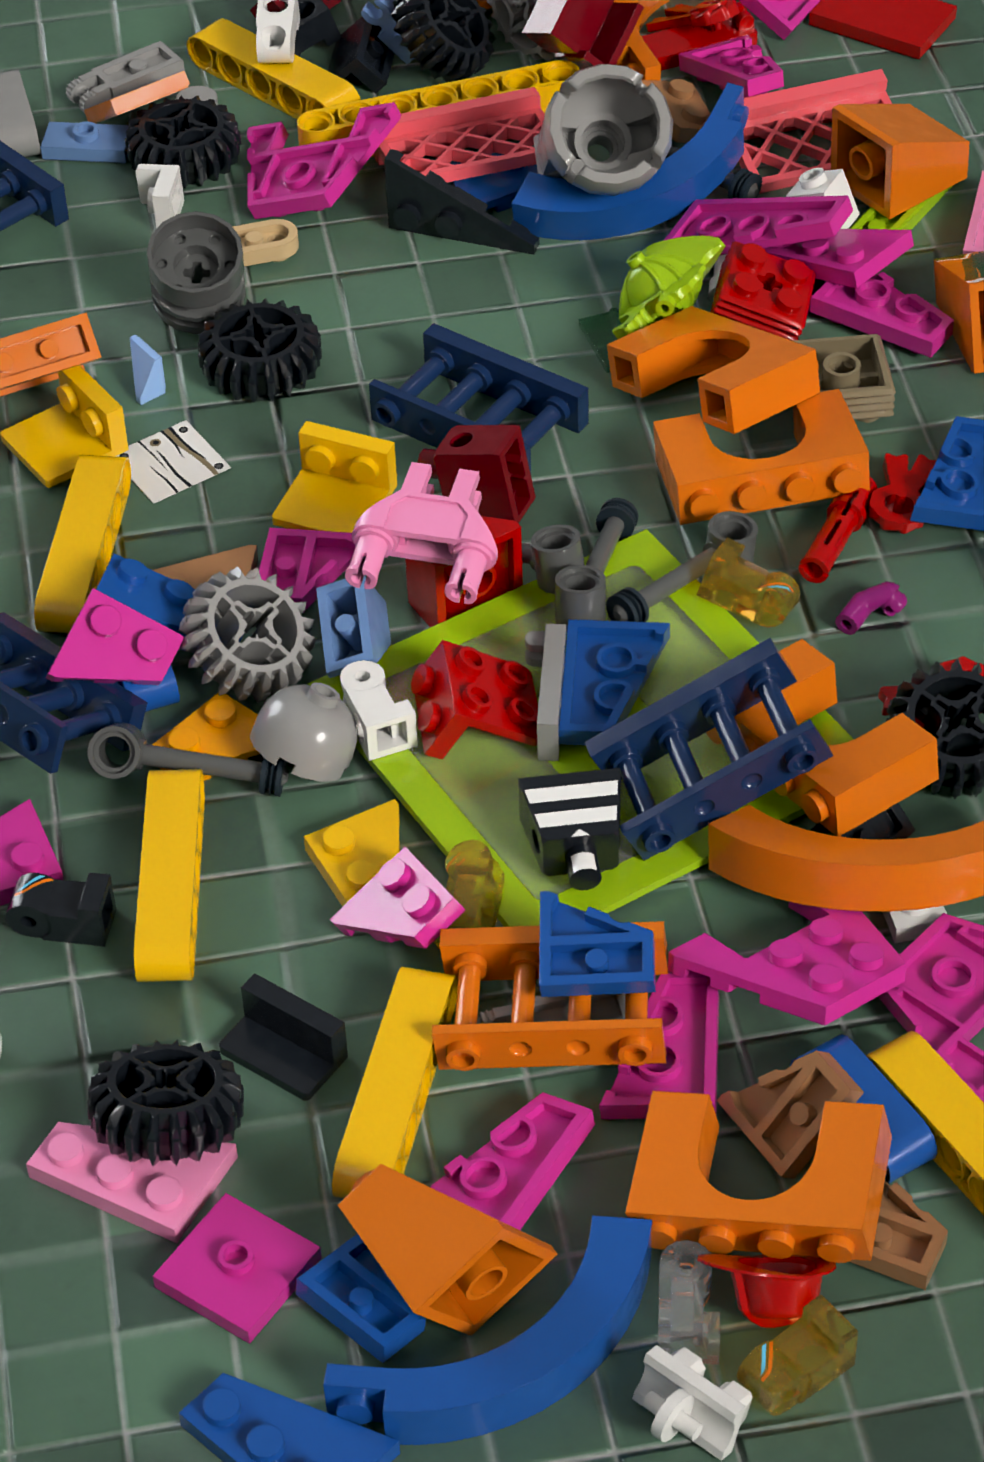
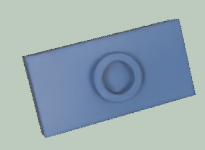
(85, 142)

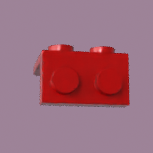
(474, 690)

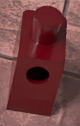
(501, 463)

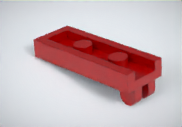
(677, 40)

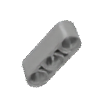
(16, 117)

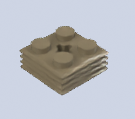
(859, 371)

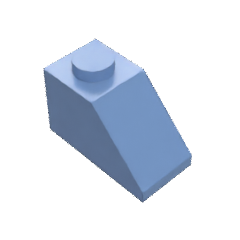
(352, 625)

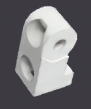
(276, 32)
(381, 723)

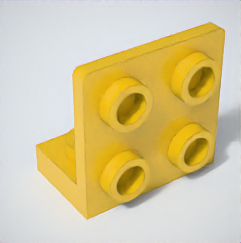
(81, 424)
(338, 479)

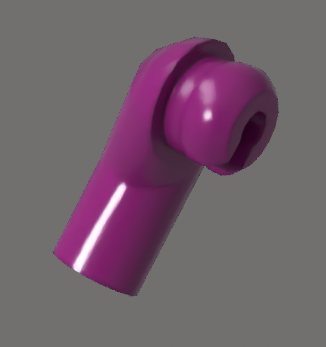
(866, 601)

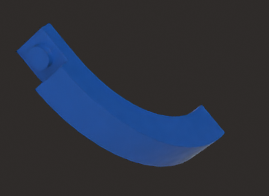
(564, 212)
(519, 1376)

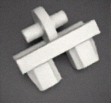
(690, 1403)

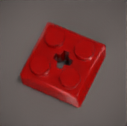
(764, 290)

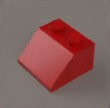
(428, 579)

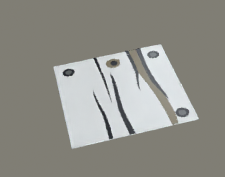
(172, 461)

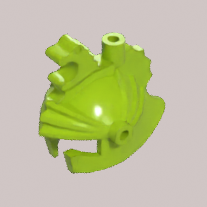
(664, 280)

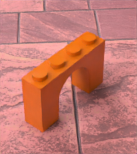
(745, 368)
(707, 481)
(863, 773)
(823, 1215)

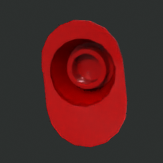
(772, 1289)

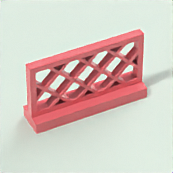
(805, 109)
(472, 123)

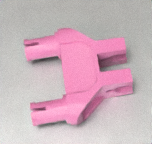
(426, 529)

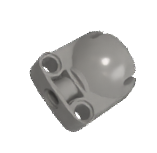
(607, 109)

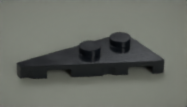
(445, 211)

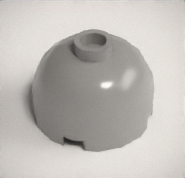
(307, 729)

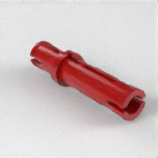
(844, 516)

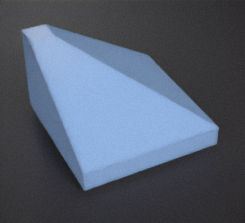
(147, 371)

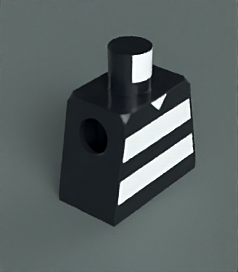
(573, 823)

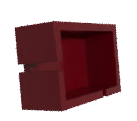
(583, 29)

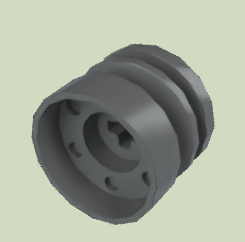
(195, 269)

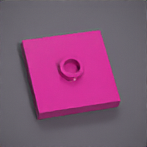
(236, 1267)

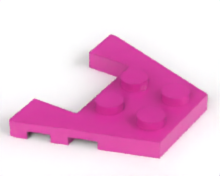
(310, 174)
(809, 974)
(945, 994)

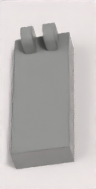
(547, 651)

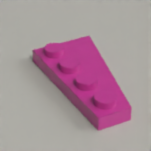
(764, 220)

